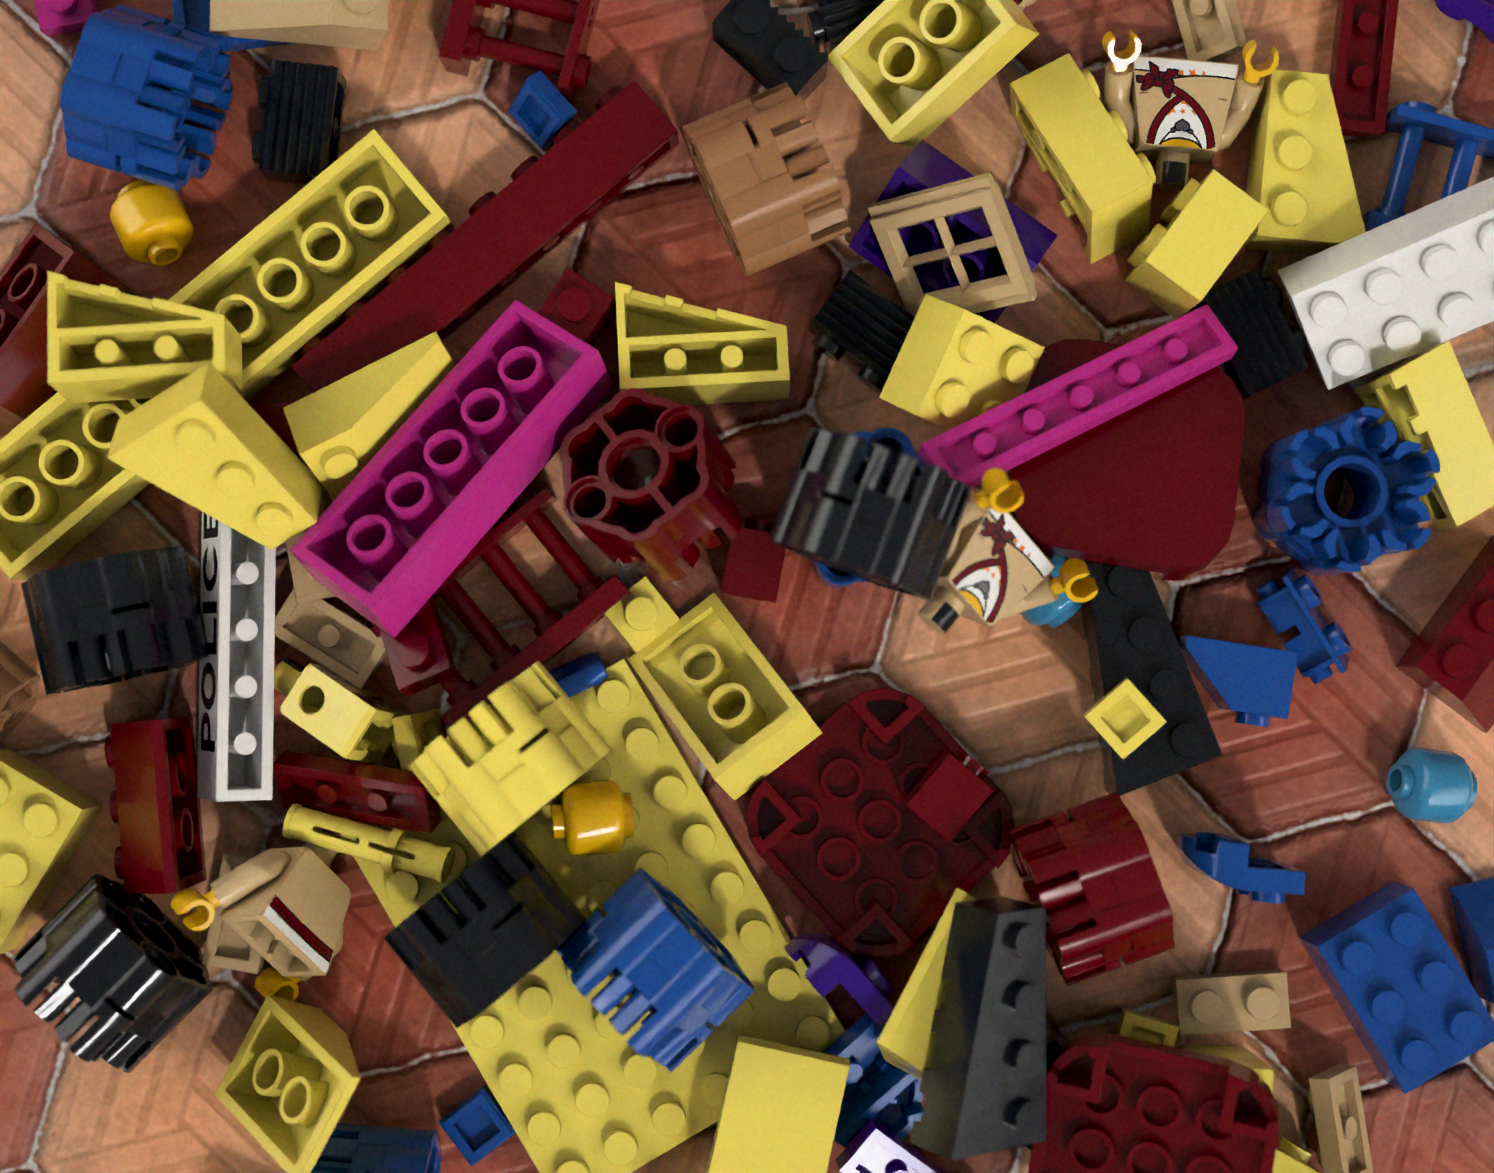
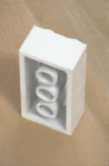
(1397, 286)

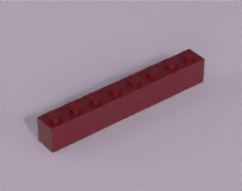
(500, 238)

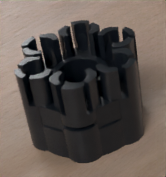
(868, 528)
(114, 618)
(493, 939)
(121, 963)

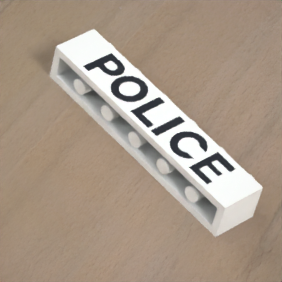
(239, 673)

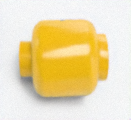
(151, 223)
(593, 818)

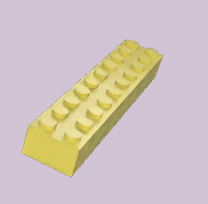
(278, 293)

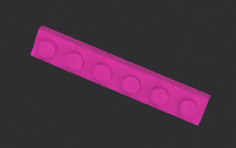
(1082, 398)

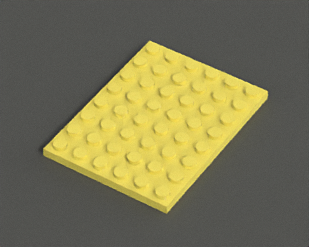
(542, 1047)

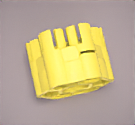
(509, 757)

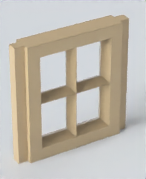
(945, 201)

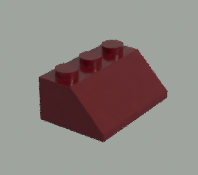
(25, 315)
(1457, 646)
(156, 805)

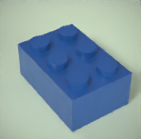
(1400, 986)

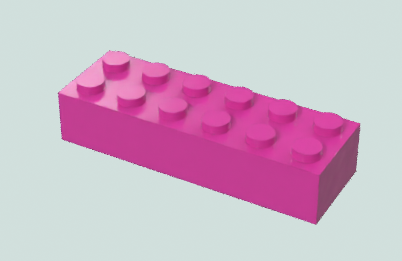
(453, 467)

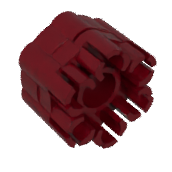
(680, 505)
(1095, 888)

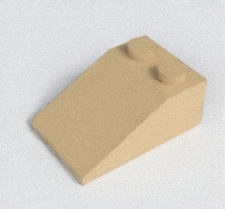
(312, 22)

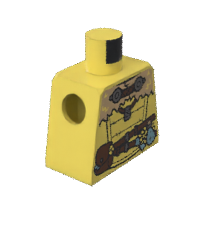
(335, 711)

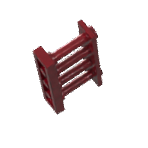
(468, 42)
(553, 628)

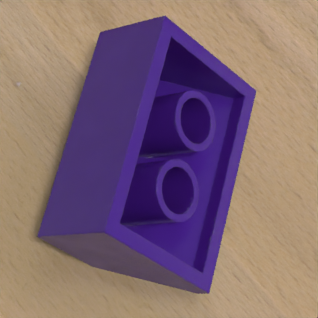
(930, 168)

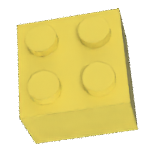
(1201, 237)
(958, 365)

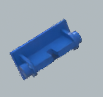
(1297, 605)

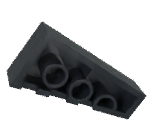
(1134, 640)
(990, 1034)

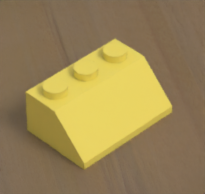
(926, 58)
(908, 1034)

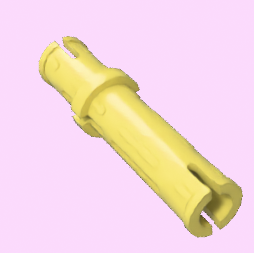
(308, 826)

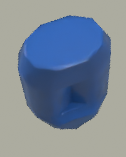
(580, 673)

